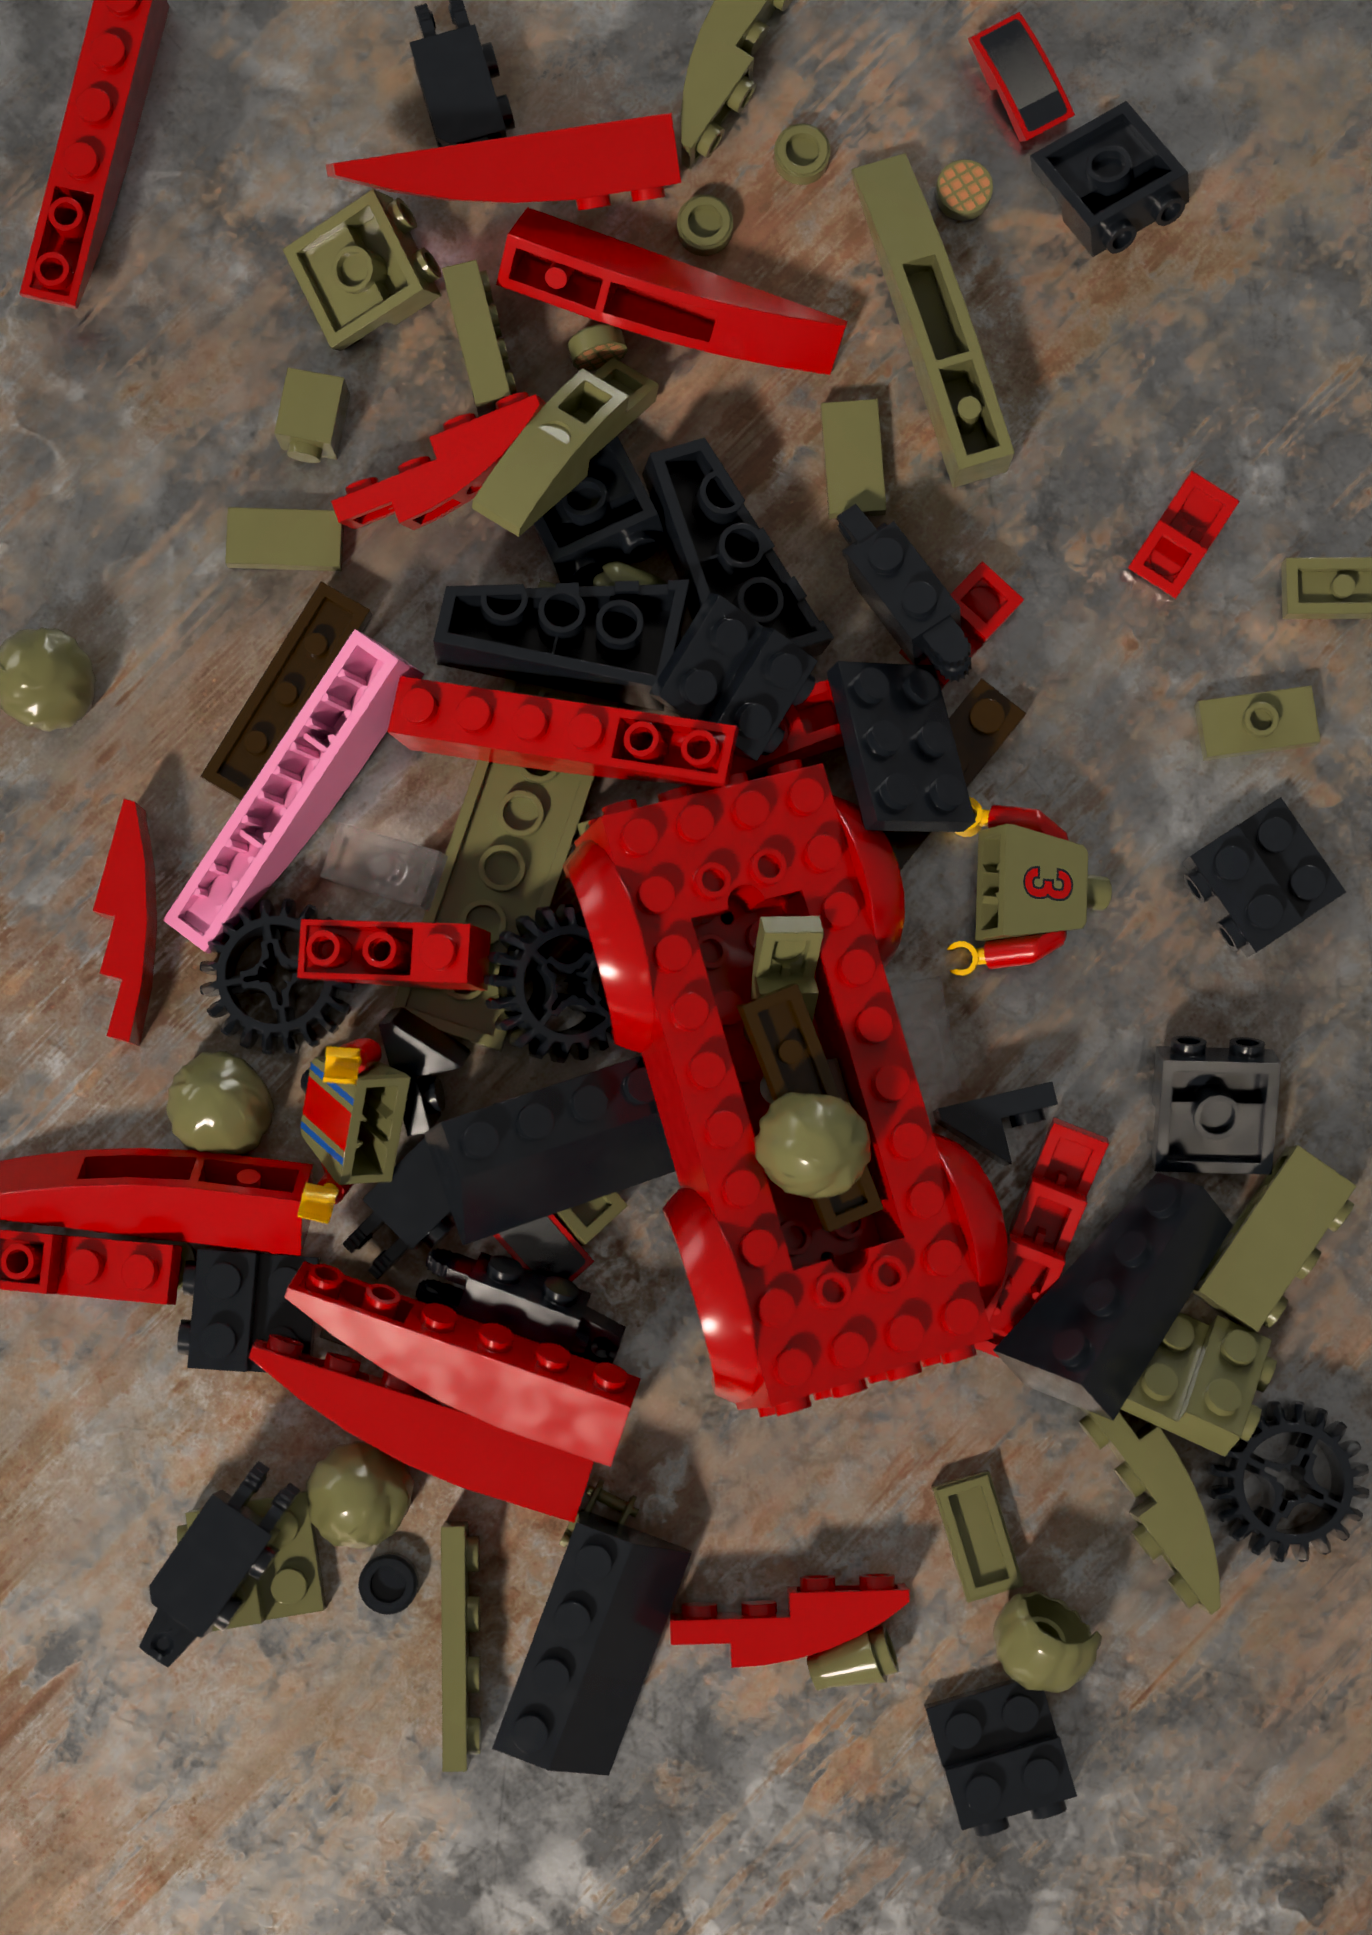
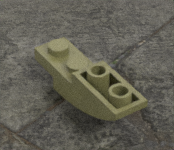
(721, 71)
(560, 441)
(1172, 1515)

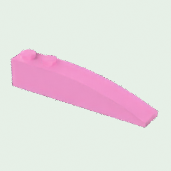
(294, 789)

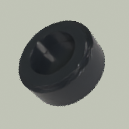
(388, 1583)

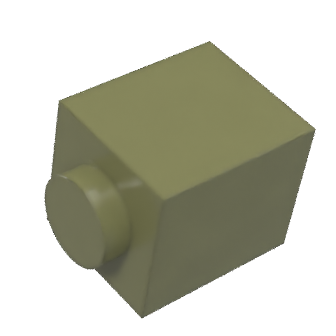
(311, 415)

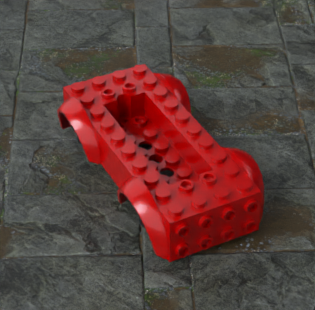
(674, 933)

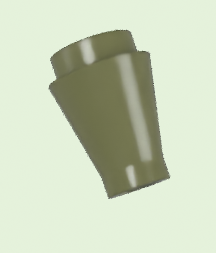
(855, 1662)

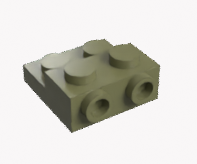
(364, 269)
(1205, 1382)
(294, 1578)

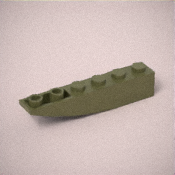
(934, 322)

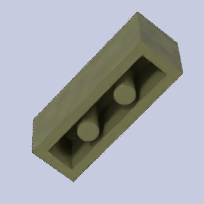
(1275, 1239)

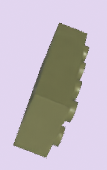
(477, 333)

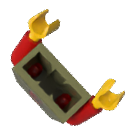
(1028, 887)
(350, 1122)

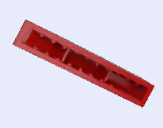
(534, 167)

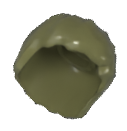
(45, 679)
(219, 1105)
(813, 1145)
(358, 1495)
(1044, 1643)

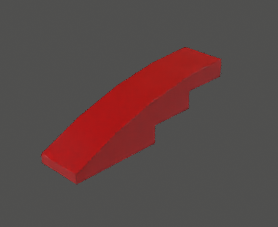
(129, 900)
(1044, 1223)

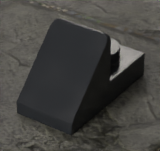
(419, 1051)
(980, 1119)

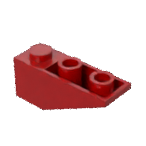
(395, 953)

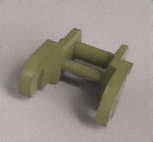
(606, 1498)

